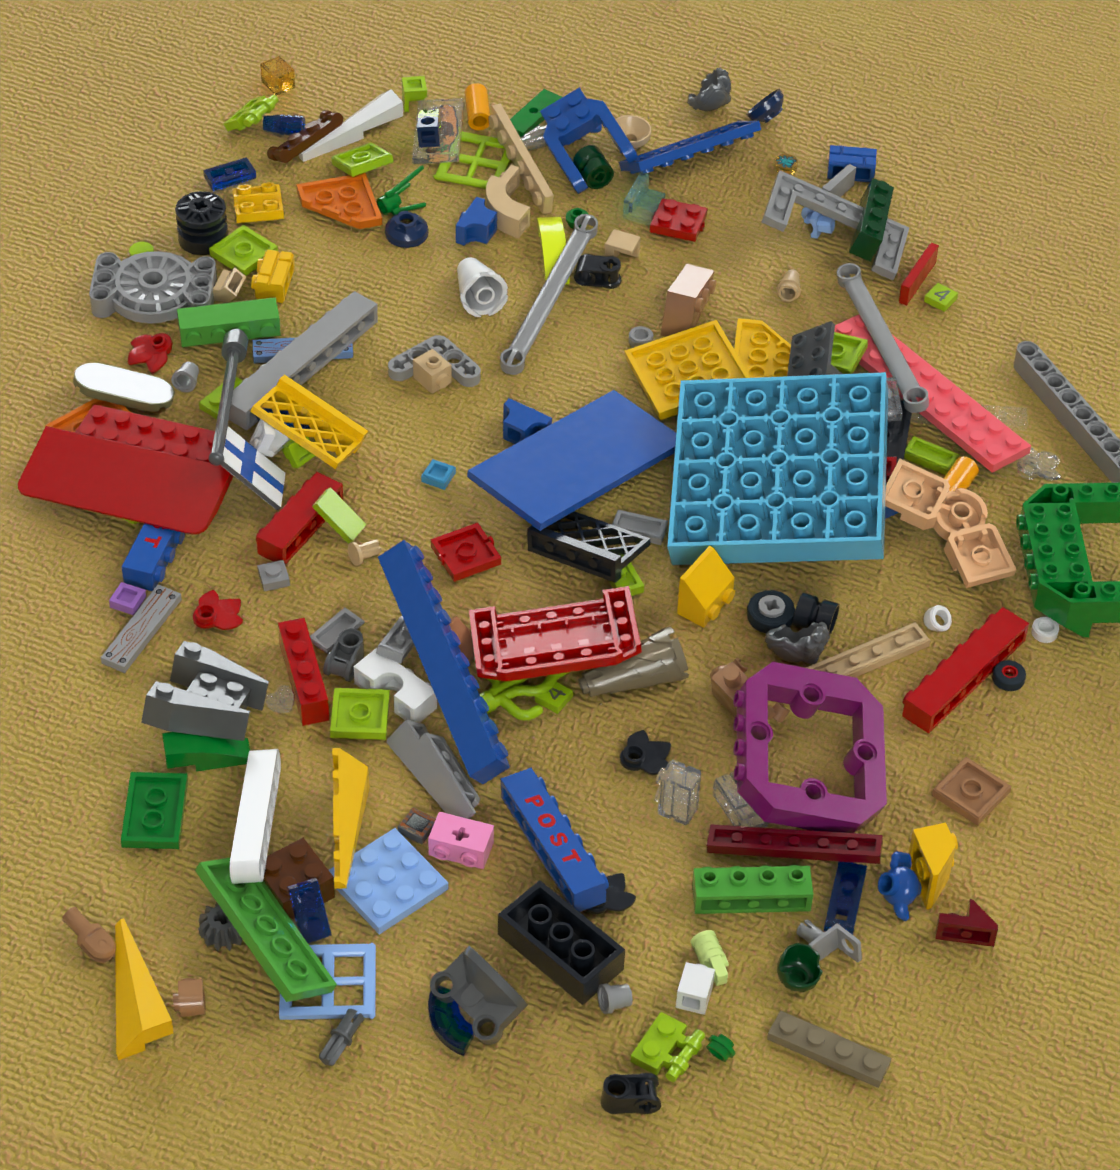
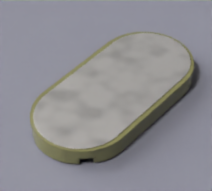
(123, 386)

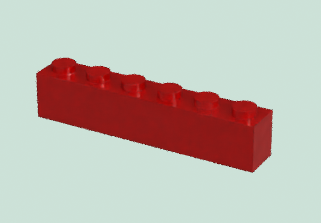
(964, 669)

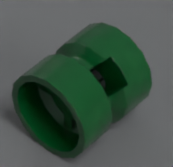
(593, 167)

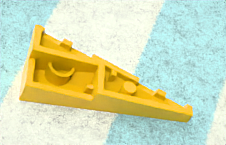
(349, 803)

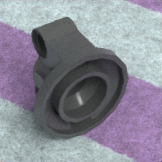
(480, 993)

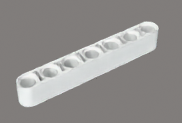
(255, 816)

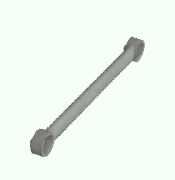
(548, 295)
(883, 338)

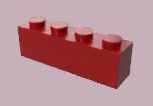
(295, 521)
(303, 671)

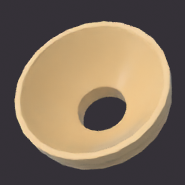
(636, 129)

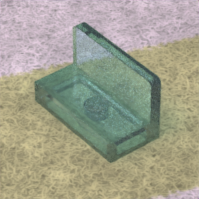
(641, 201)

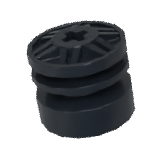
(200, 221)

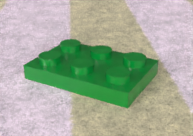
(154, 810)

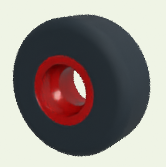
(1005, 682)

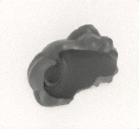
(713, 93)
(798, 646)

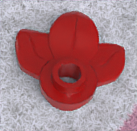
(150, 350)
(217, 612)

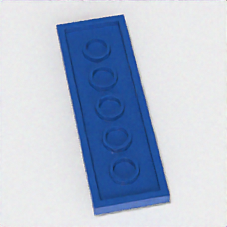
(686, 148)

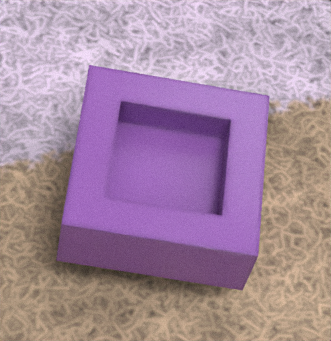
(127, 598)

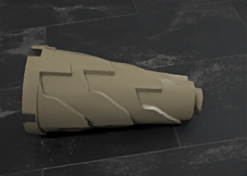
(659, 663)

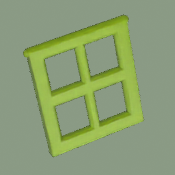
(475, 161)

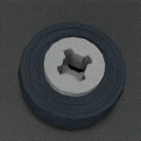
(770, 610)

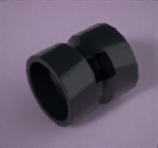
(811, 610)

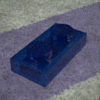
(229, 174)
(309, 910)

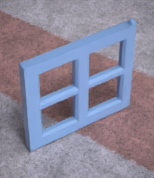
(327, 1009)

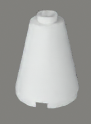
(480, 288)

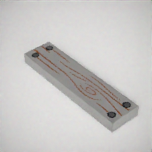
(141, 628)

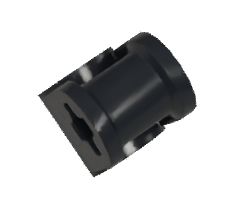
(595, 271)
(632, 1094)

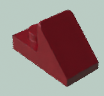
(973, 928)

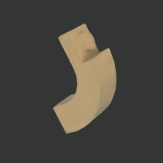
(512, 216)

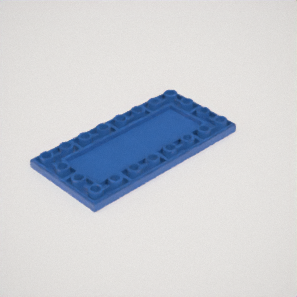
(575, 459)

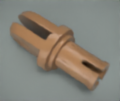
(91, 937)

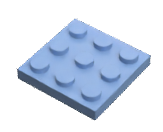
(390, 881)

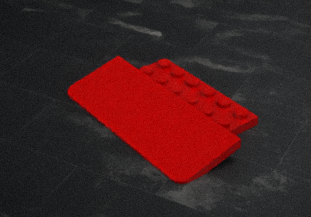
(130, 470)

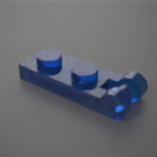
(846, 895)

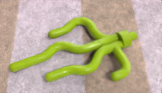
(502, 693)

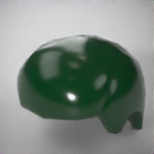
(799, 967)

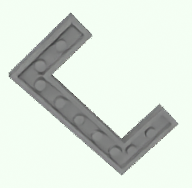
(790, 189)

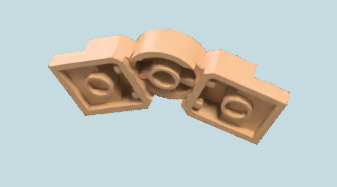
(971, 544)

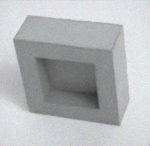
(273, 575)

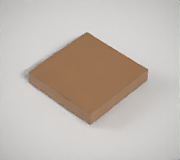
(971, 791)

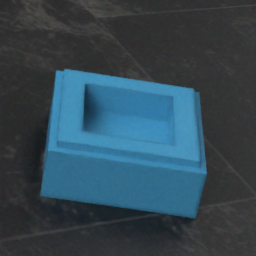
(438, 474)

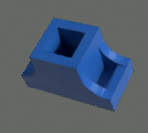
(476, 223)
(522, 421)

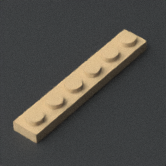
(521, 158)

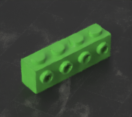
(211, 322)
(752, 889)

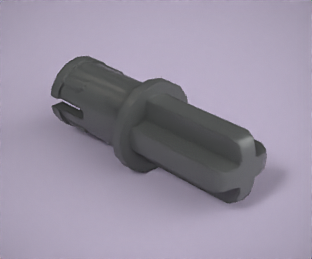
(340, 1037)

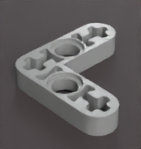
(401, 366)

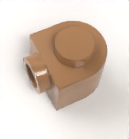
(190, 998)

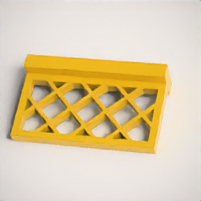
(322, 418)

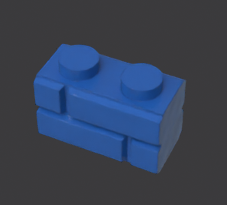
(862, 158)

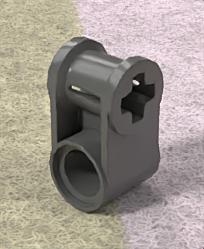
(345, 654)

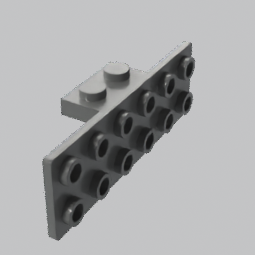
(812, 352)

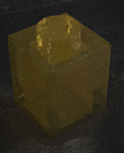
(277, 75)

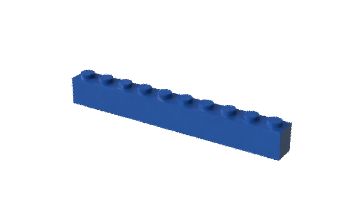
(444, 662)

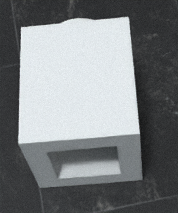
(695, 988)

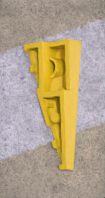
(139, 1007)

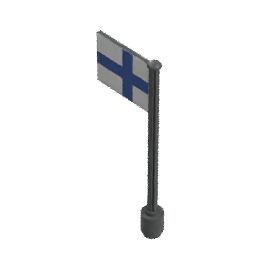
(230, 448)

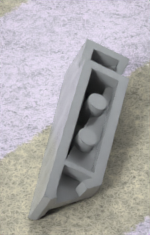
(435, 768)

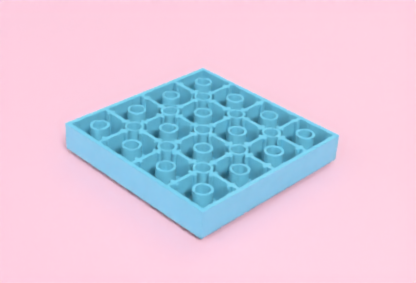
(780, 469)

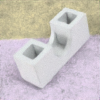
(413, 697)

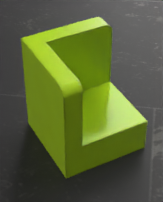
(413, 90)

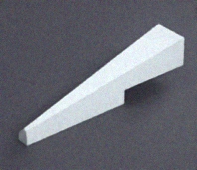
(377, 112)

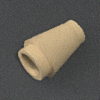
(789, 286)

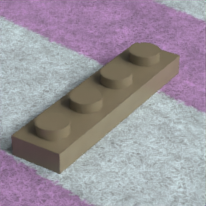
(829, 1049)

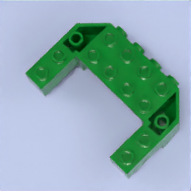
(1057, 553)

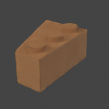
(687, 299)

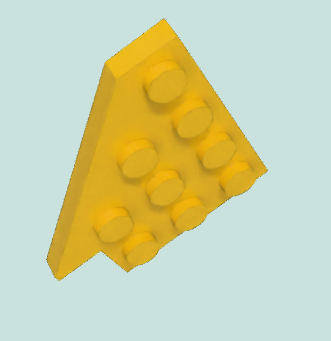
(761, 349)

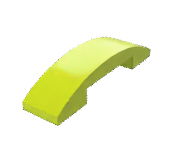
(552, 241)

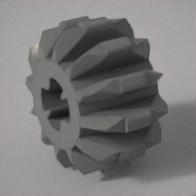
(217, 929)

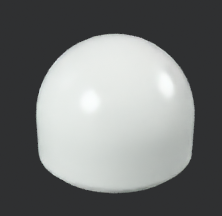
(930, 620)

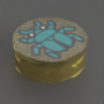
(786, 163)

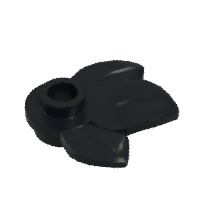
(644, 754)
(616, 898)

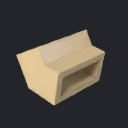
(228, 285)

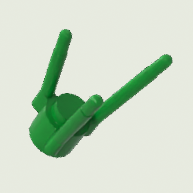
(391, 200)

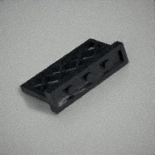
(585, 553)

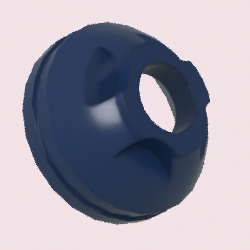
(767, 108)
(409, 234)

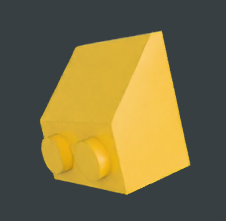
(705, 588)
(932, 858)

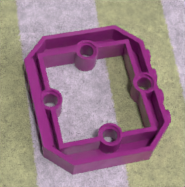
(810, 804)

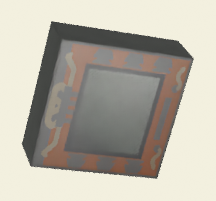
(416, 825)

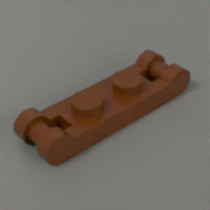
(307, 137)

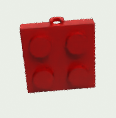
(678, 220)
(466, 551)

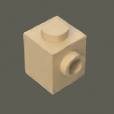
(432, 371)

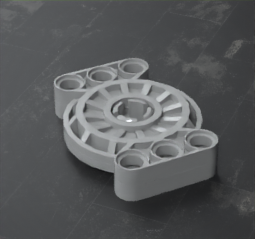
(150, 285)

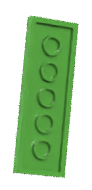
(268, 933)

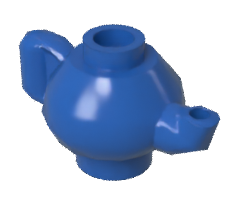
(900, 884)

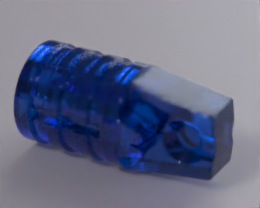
(284, 124)

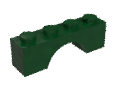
(873, 220)

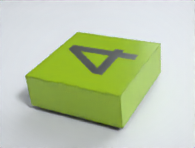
(941, 297)
(555, 698)

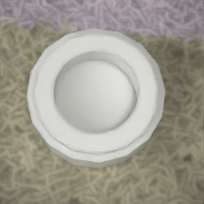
(1045, 629)

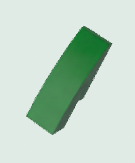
(203, 751)

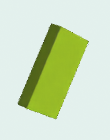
(930, 455)
(339, 515)

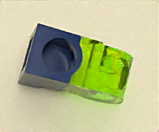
(429, 128)

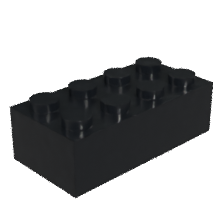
(561, 942)

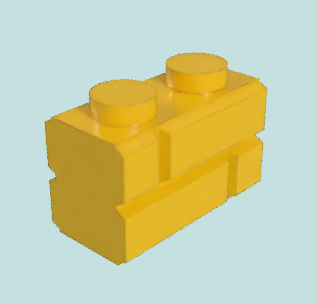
(273, 275)

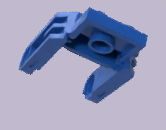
(574, 118)

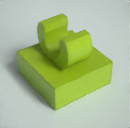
(296, 454)

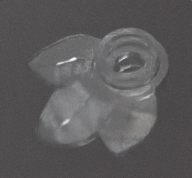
(1039, 464)

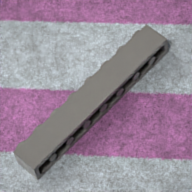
(305, 354)

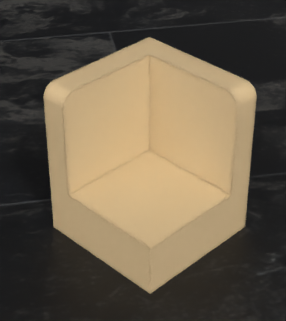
(622, 242)

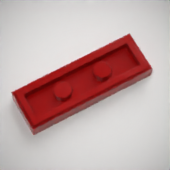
(918, 274)

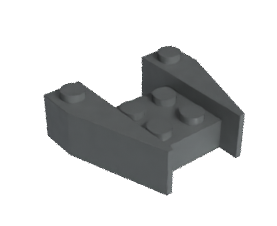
(214, 697)

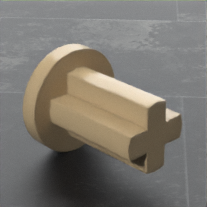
(363, 551)

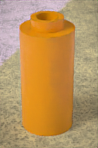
(477, 106)
(962, 473)

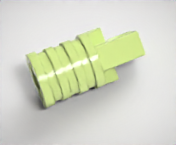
(711, 954)

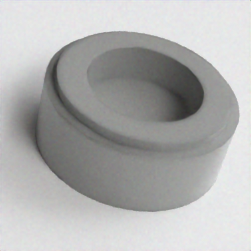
(640, 336)

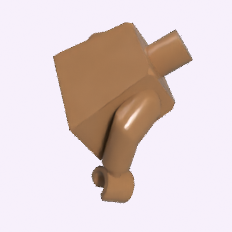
(729, 679)

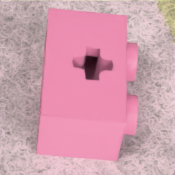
(461, 840)

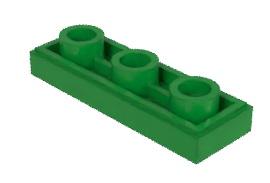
(530, 115)

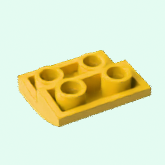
(258, 202)

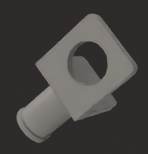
(830, 940)

